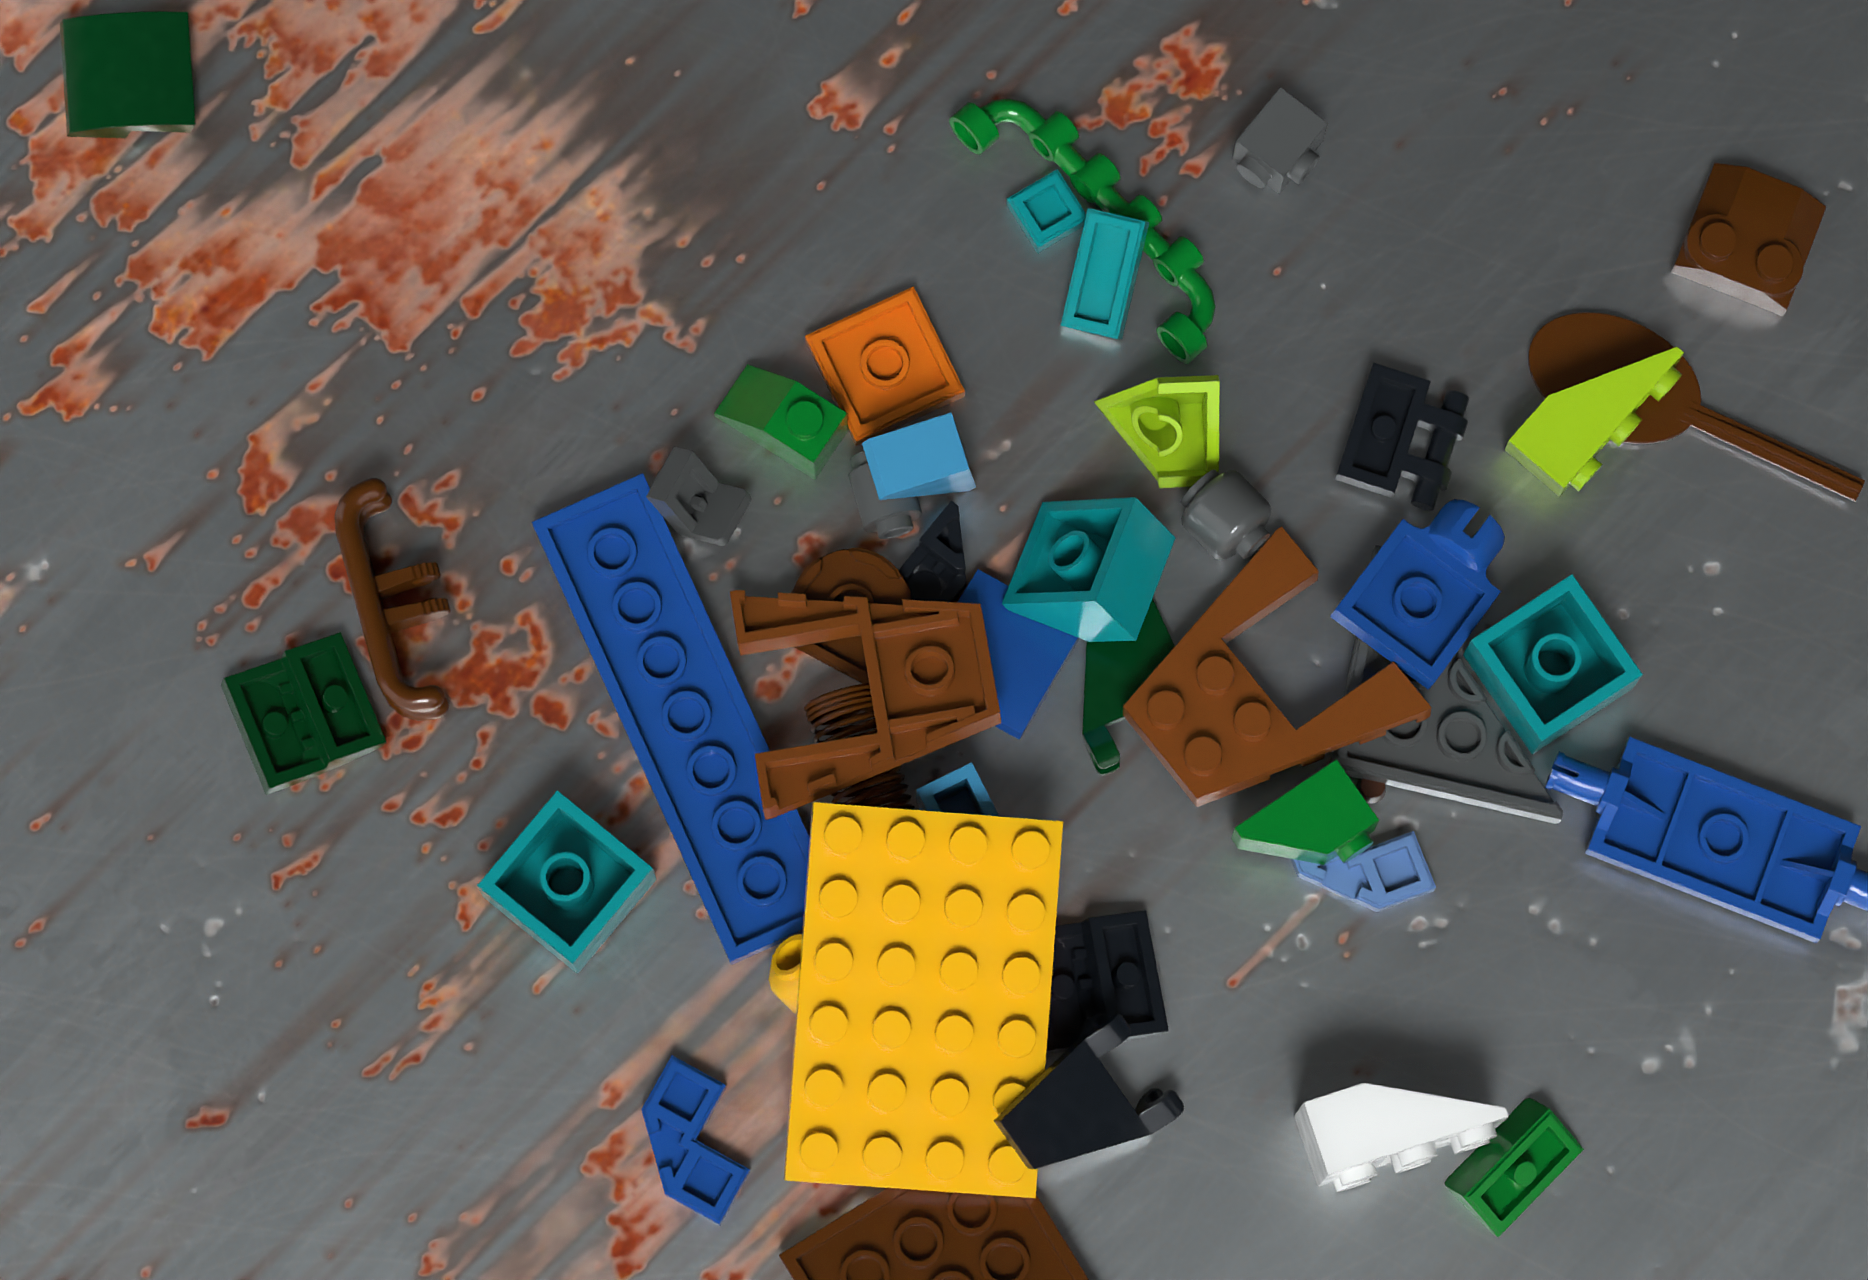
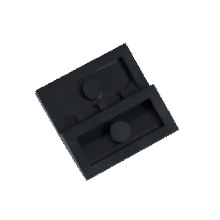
(1108, 969)

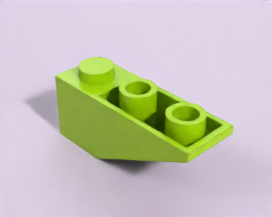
(1577, 422)

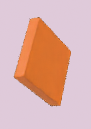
(885, 365)

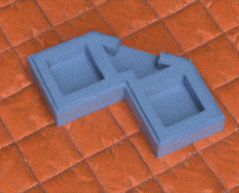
(1376, 877)

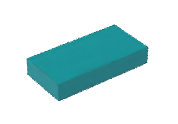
(1104, 274)

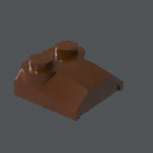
(1750, 236)

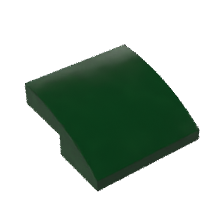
(127, 74)
(303, 713)

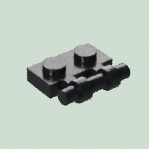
(1384, 431)

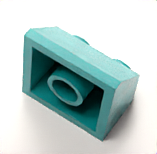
(1091, 568)

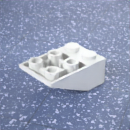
(1381, 1125)

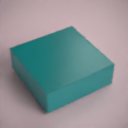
(1047, 211)

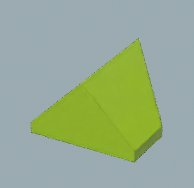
(1170, 426)

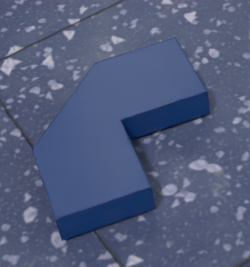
(687, 1168)

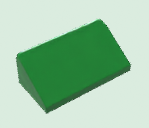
(1514, 1167)

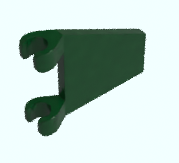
(1111, 677)

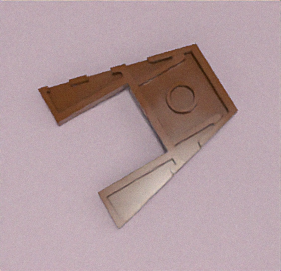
(924, 676)
(1215, 720)

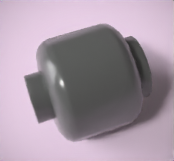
(1226, 515)

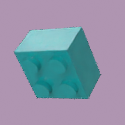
(1552, 664)
(567, 882)

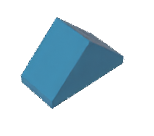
(919, 460)

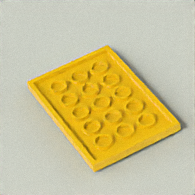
(920, 997)

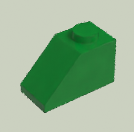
(784, 418)
(1312, 821)

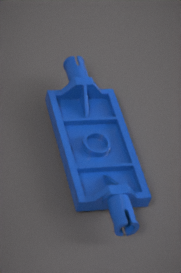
(1718, 837)

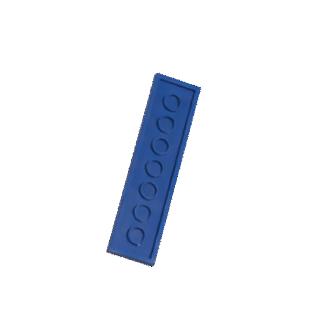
(680, 711)

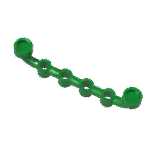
(1095, 182)

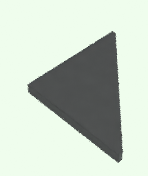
(1454, 752)

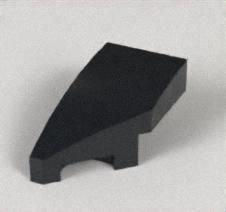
(938, 563)

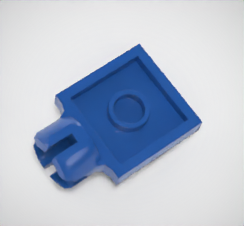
(1425, 591)

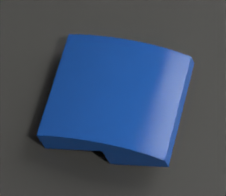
(1021, 652)

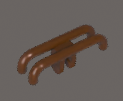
(368, 591)

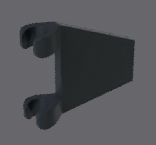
(1080, 1106)

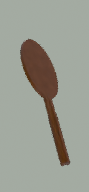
(1596, 343)

